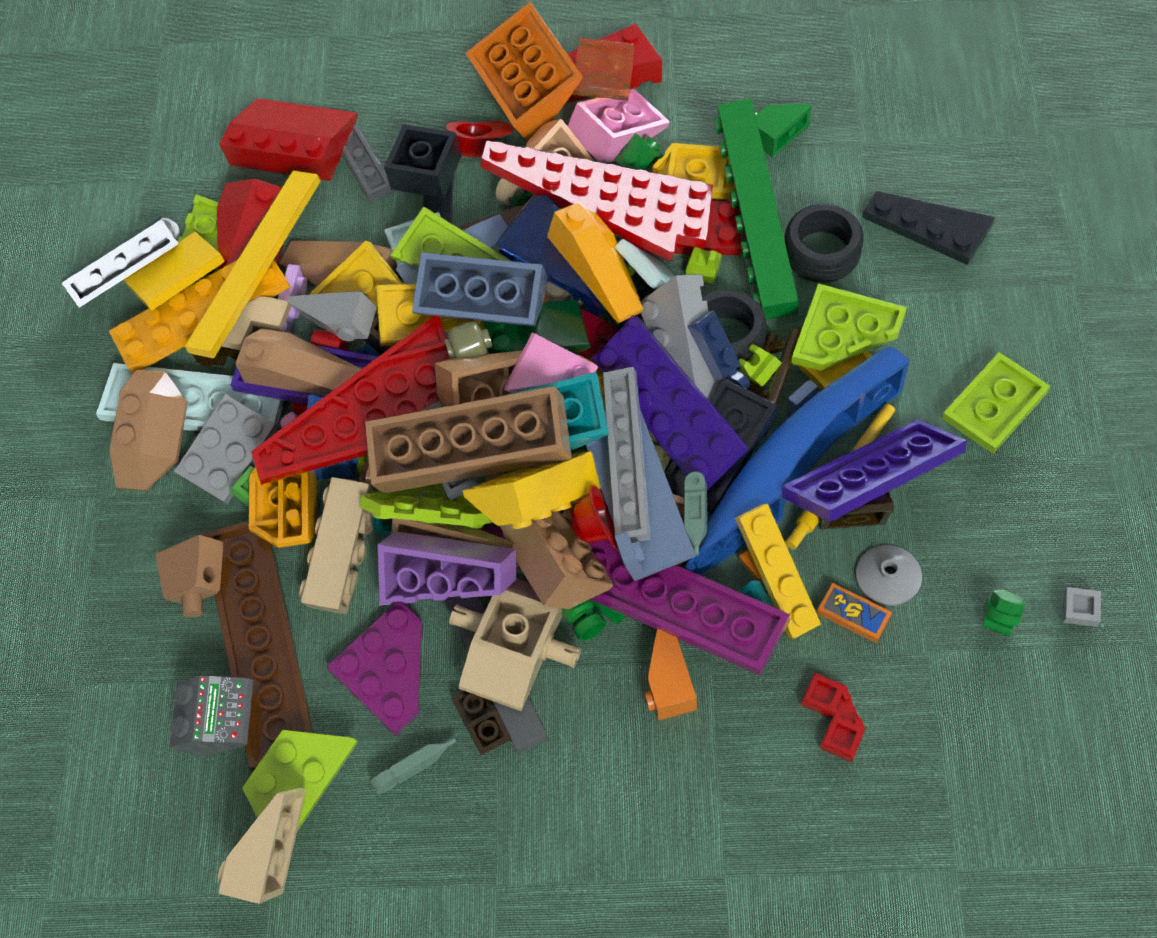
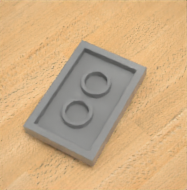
(224, 448)

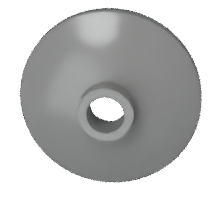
(884, 587)

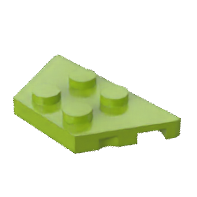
(298, 762)

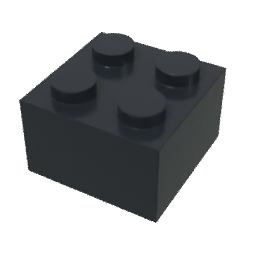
(423, 161)

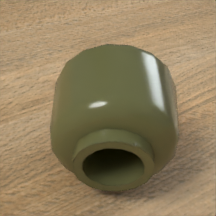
(467, 341)

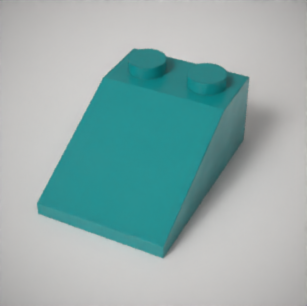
(583, 408)

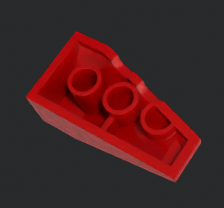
(240, 214)

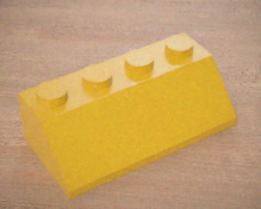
(534, 491)

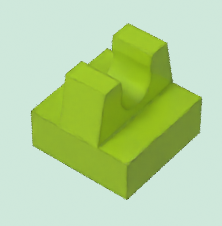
(704, 263)
(759, 366)

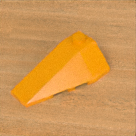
(592, 253)

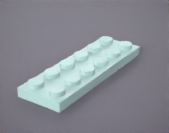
(201, 391)

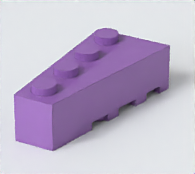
(440, 568)

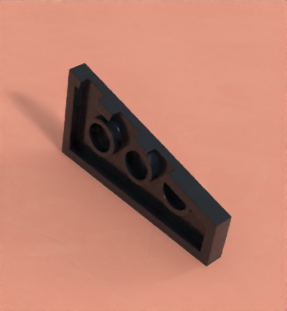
(936, 226)

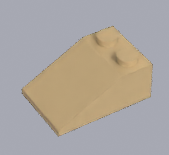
(262, 857)

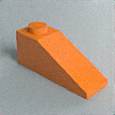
(668, 679)

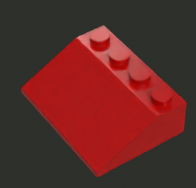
(288, 138)

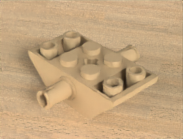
(510, 645)

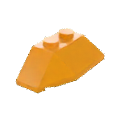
(284, 509)

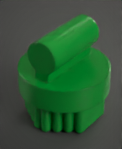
(1003, 611)

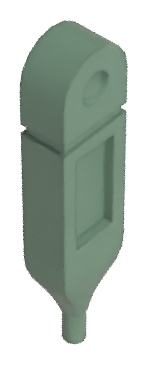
(695, 509)
(409, 766)

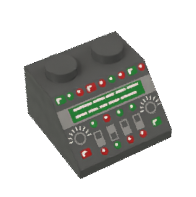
(211, 714)

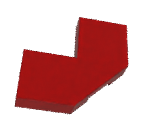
(835, 702)

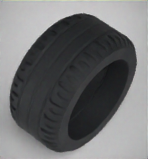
(830, 220)
(744, 309)

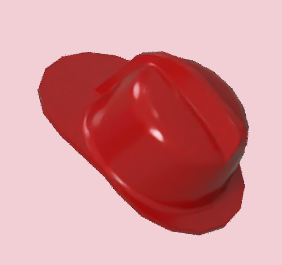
(474, 135)
(592, 519)

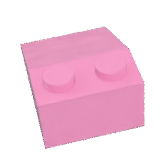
(609, 124)

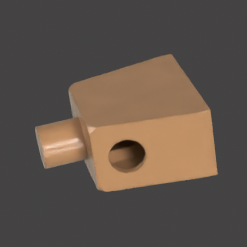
(191, 572)

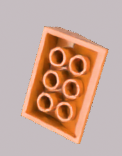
(526, 70)

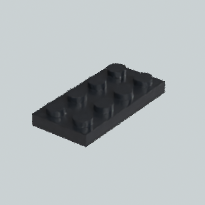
(749, 418)

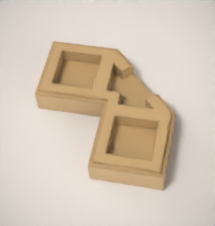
(261, 313)

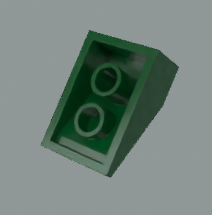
(557, 322)

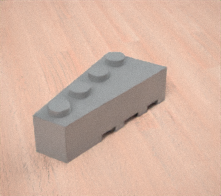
(667, 316)

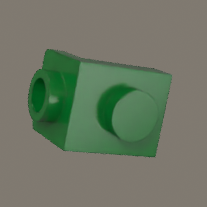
(639, 153)

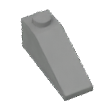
(343, 314)

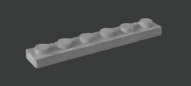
(626, 454)

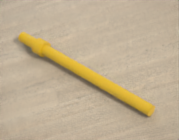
(808, 521)

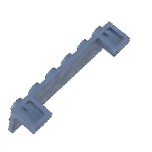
(668, 534)

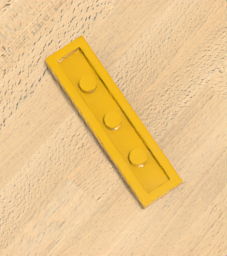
(777, 569)

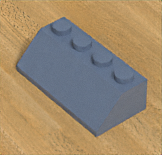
(479, 289)

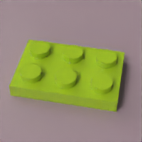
(996, 402)

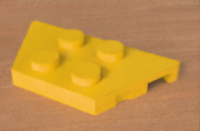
(696, 164)

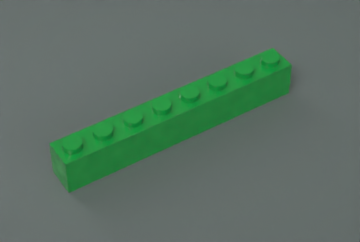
(756, 208)

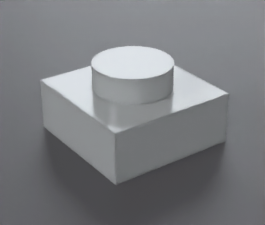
(1082, 607)

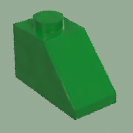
(781, 124)

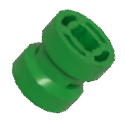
(585, 620)

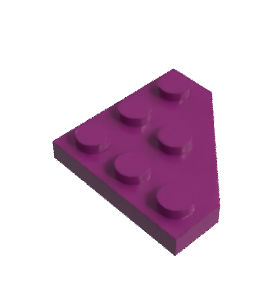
(385, 667)

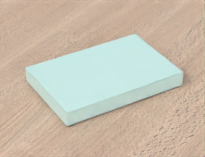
(647, 266)

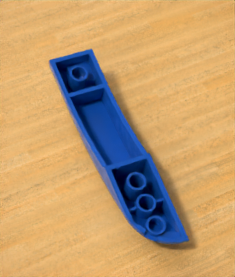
(797, 447)

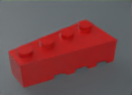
(646, 61)

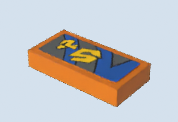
(854, 613)

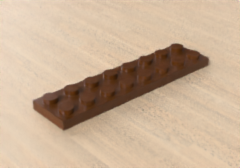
(259, 638)

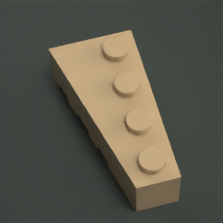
(337, 547)

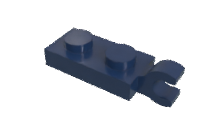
(717, 349)

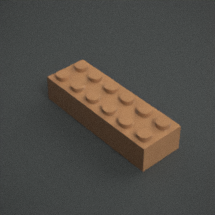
(468, 440)

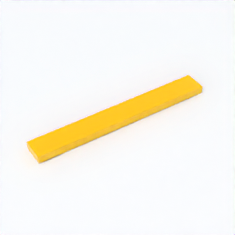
(252, 265)

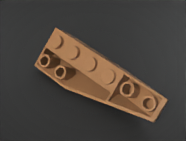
(556, 561)

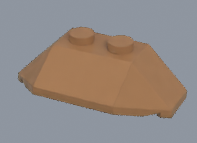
(146, 430)

